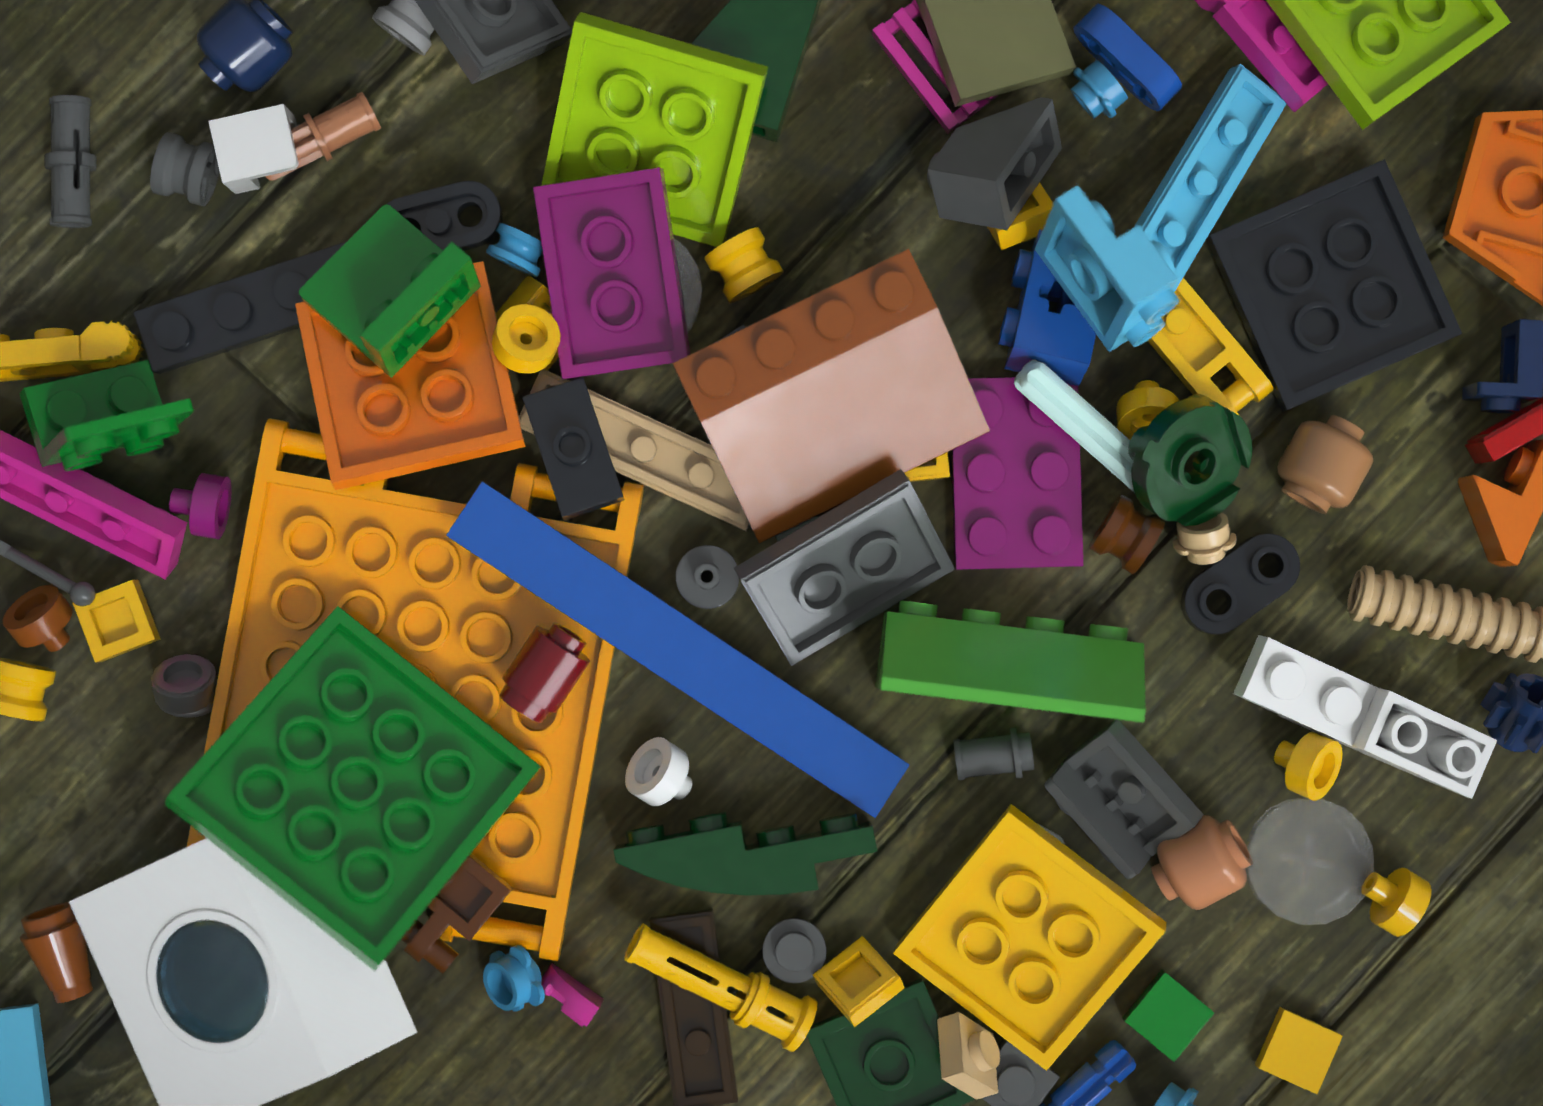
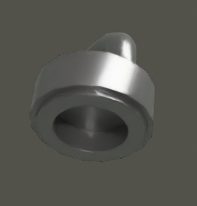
(185, 685)

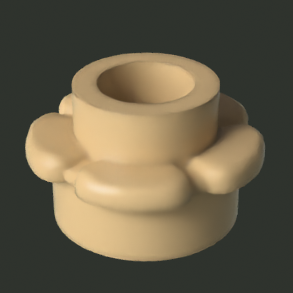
(1206, 541)

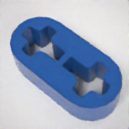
(1127, 57)

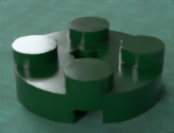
(1167, 443)

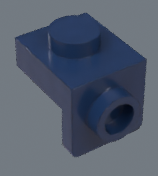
(1519, 370)

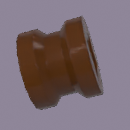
(1127, 534)

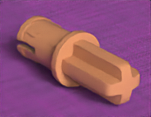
(331, 130)

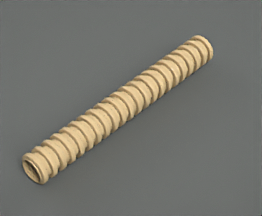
(1447, 613)

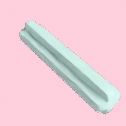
(1076, 418)

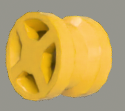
(743, 264)
(24, 689)

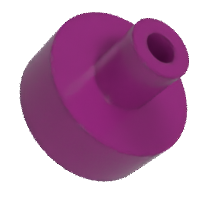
(205, 505)

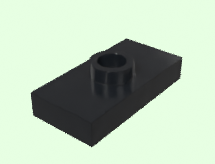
(573, 448)

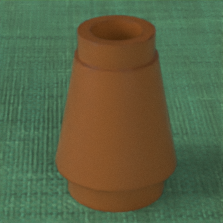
(58, 951)

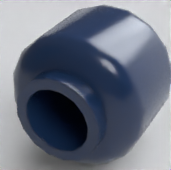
(244, 44)

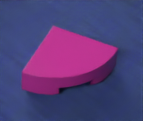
(577, 999)

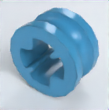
(517, 250)

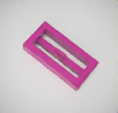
(884, 36)

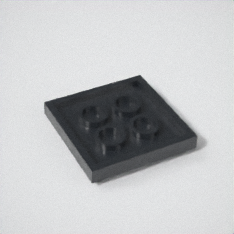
(1333, 285)

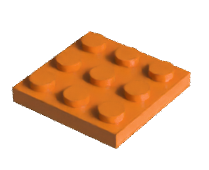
(434, 412)

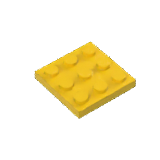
(1030, 937)

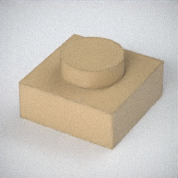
(968, 1056)

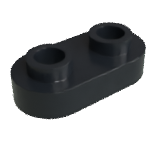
(440, 212)
(1241, 583)

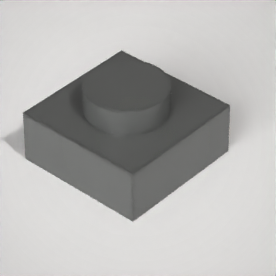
(1020, 1079)

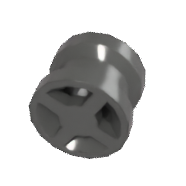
(184, 169)

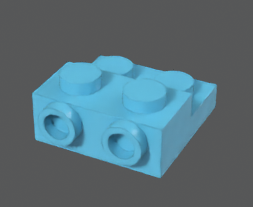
(1113, 281)

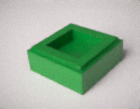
(1168, 1015)

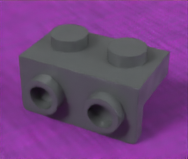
(1121, 798)

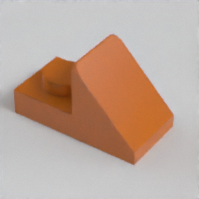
(1509, 516)

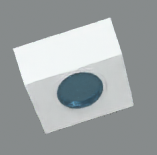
(231, 983)

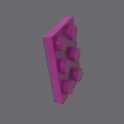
(612, 273)
(1016, 487)

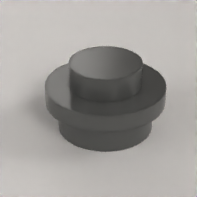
(794, 950)

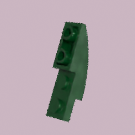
(717, 859)

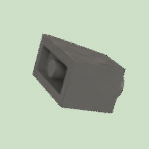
(995, 164)

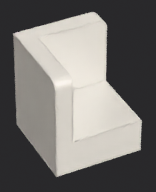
(254, 146)

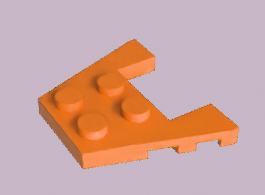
(1500, 199)

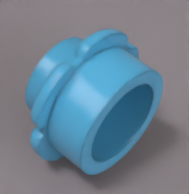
(1098, 90)

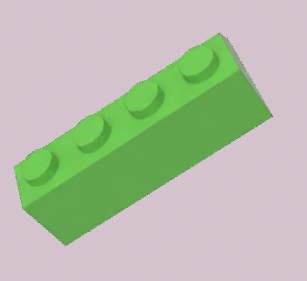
(1012, 665)

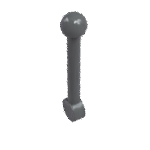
(80, 593)

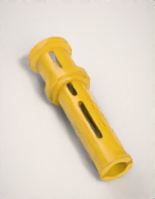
(754, 991)

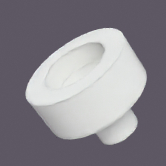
(658, 772)

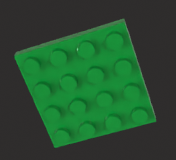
(353, 787)

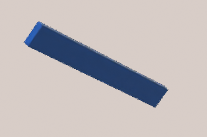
(677, 649)

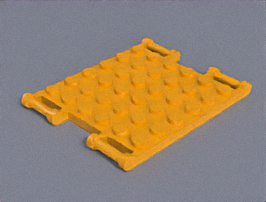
(447, 615)

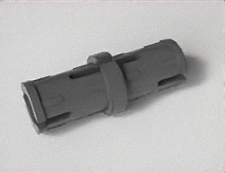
(70, 161)

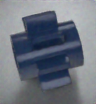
(1516, 712)

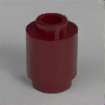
(544, 672)

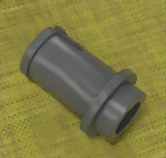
(994, 755)

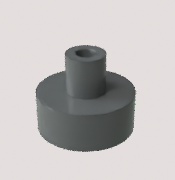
(724, 581)

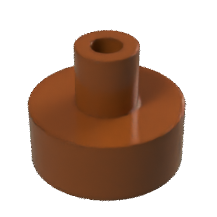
(39, 618)

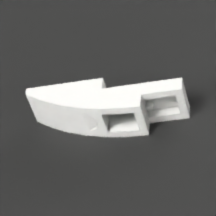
(1364, 717)

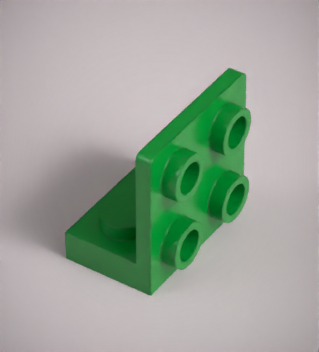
(390, 288)
(99, 413)

